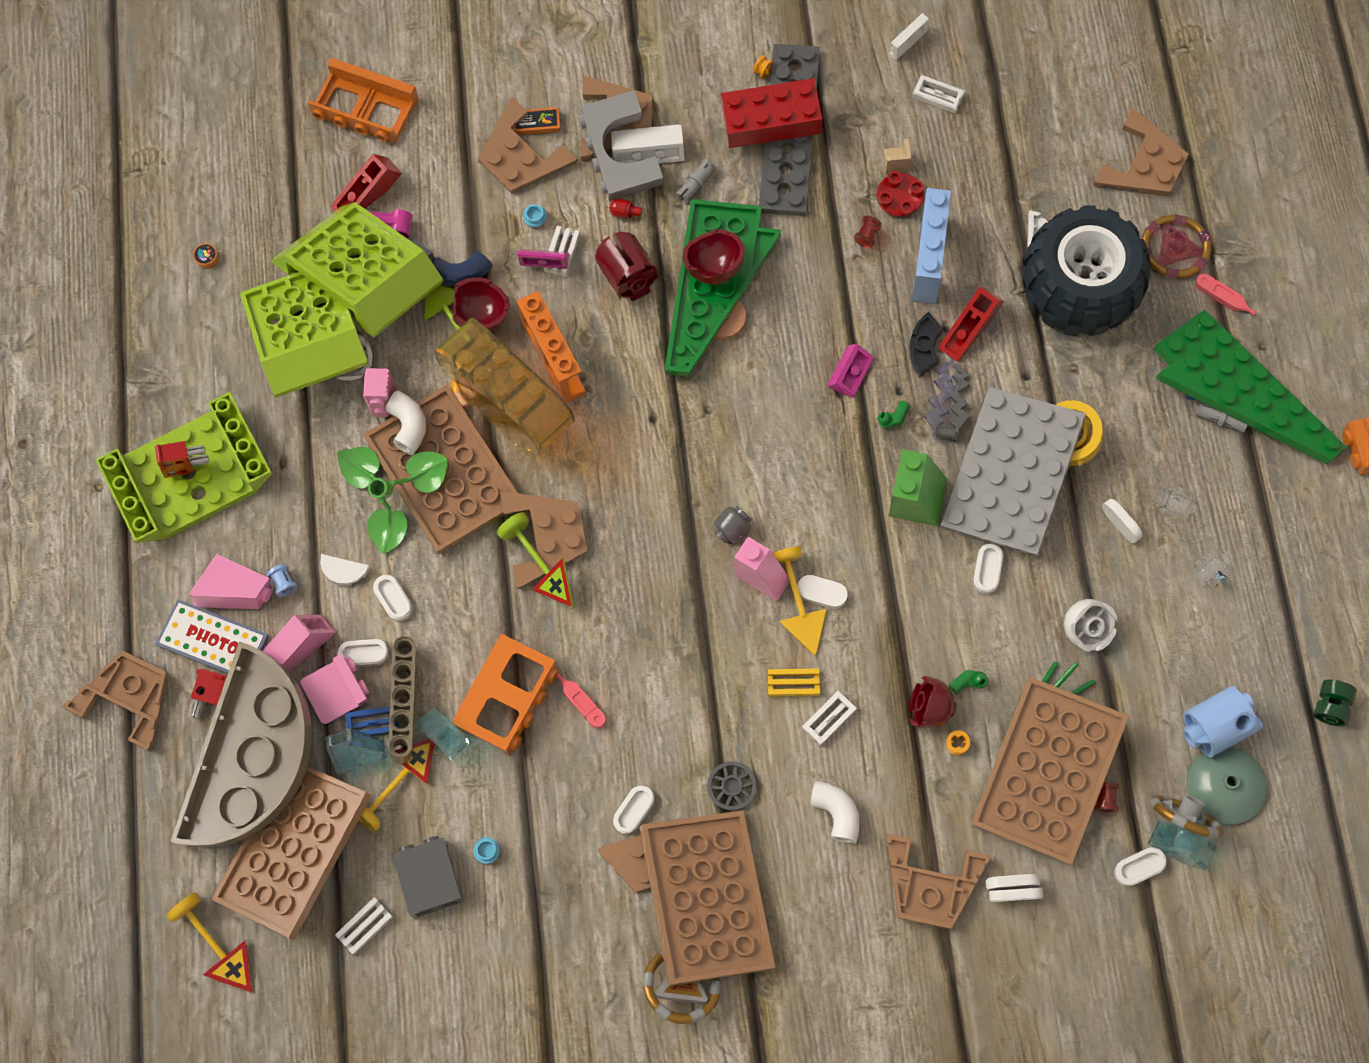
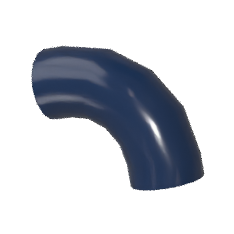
(475, 266)

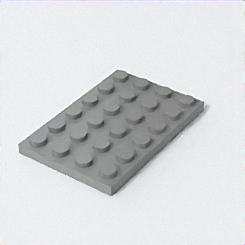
(1013, 471)

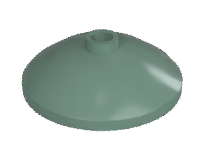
(1224, 802)

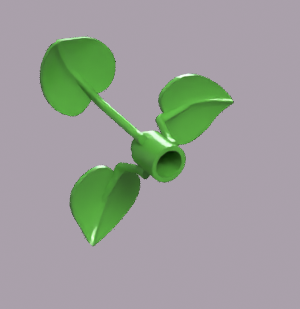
(390, 527)

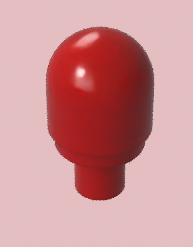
(624, 209)

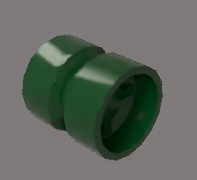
(1335, 702)

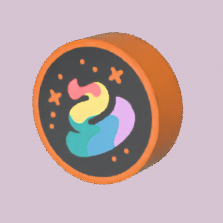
(205, 255)

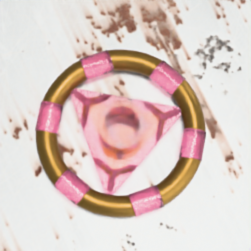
(1177, 246)

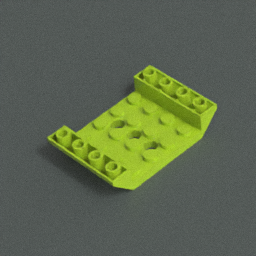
(378, 283)
(305, 346)
(166, 506)

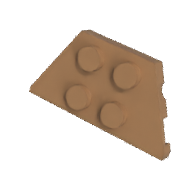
(629, 862)

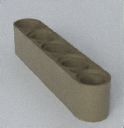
(404, 711)

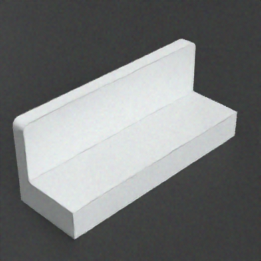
(643, 143)

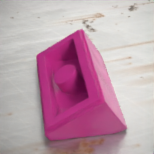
(542, 258)
(850, 370)

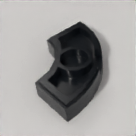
(923, 344)

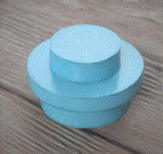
(534, 216)
(486, 850)

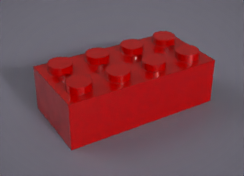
(771, 113)

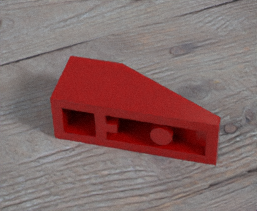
(369, 183)
(971, 323)

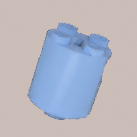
(1221, 721)

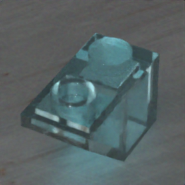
(442, 733)
(354, 749)
(1183, 845)

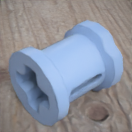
(281, 580)

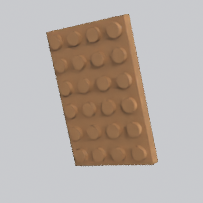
(473, 477)
(1050, 770)
(289, 860)
(706, 898)

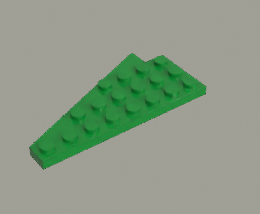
(702, 307)
(1225, 376)

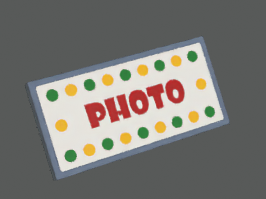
(206, 636)

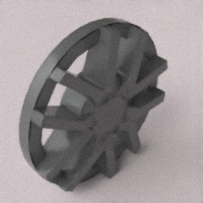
(732, 786)

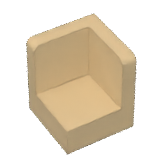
(898, 158)

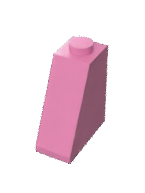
(760, 569)
(230, 586)
(299, 639)

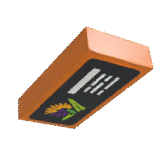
(539, 121)

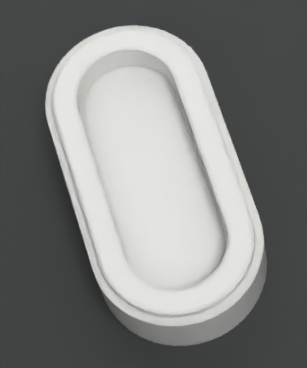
(1122, 520)
(988, 568)
(822, 591)
(392, 598)
(365, 652)
(633, 810)
(1140, 866)
(1012, 882)
(1016, 894)

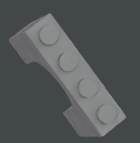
(617, 177)

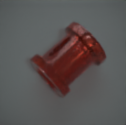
(867, 232)
(1107, 798)

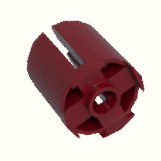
(626, 265)

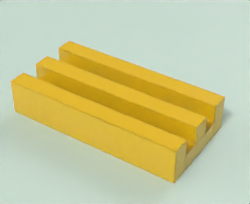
(791, 673)

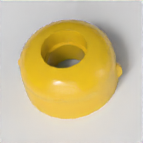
(1092, 436)

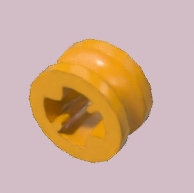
(763, 66)
(957, 735)

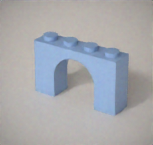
(931, 245)

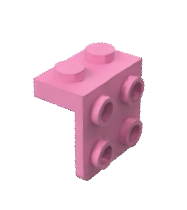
(335, 689)

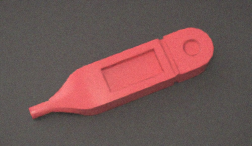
(1222, 293)
(582, 703)

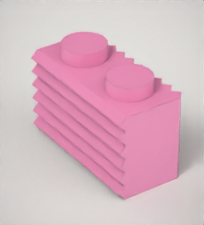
(377, 390)

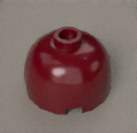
(931, 703)

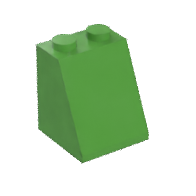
(918, 489)

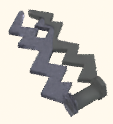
(933, 418)

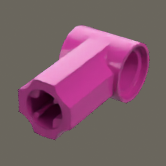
(398, 220)

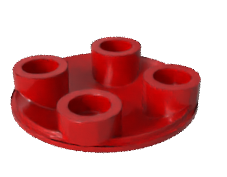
(900, 194)

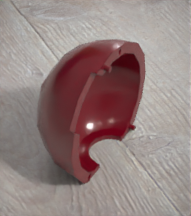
(714, 256)
(480, 300)

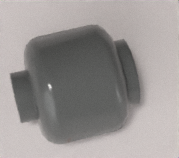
(732, 525)

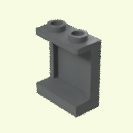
(427, 877)

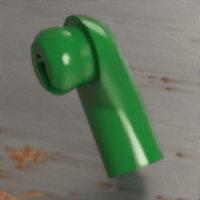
(890, 420)
(970, 679)

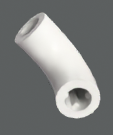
(412, 421)
(841, 808)

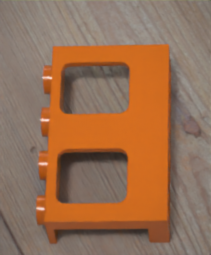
(371, 89)
(551, 346)
(492, 686)

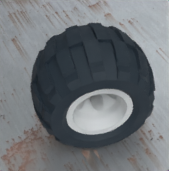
(1054, 277)

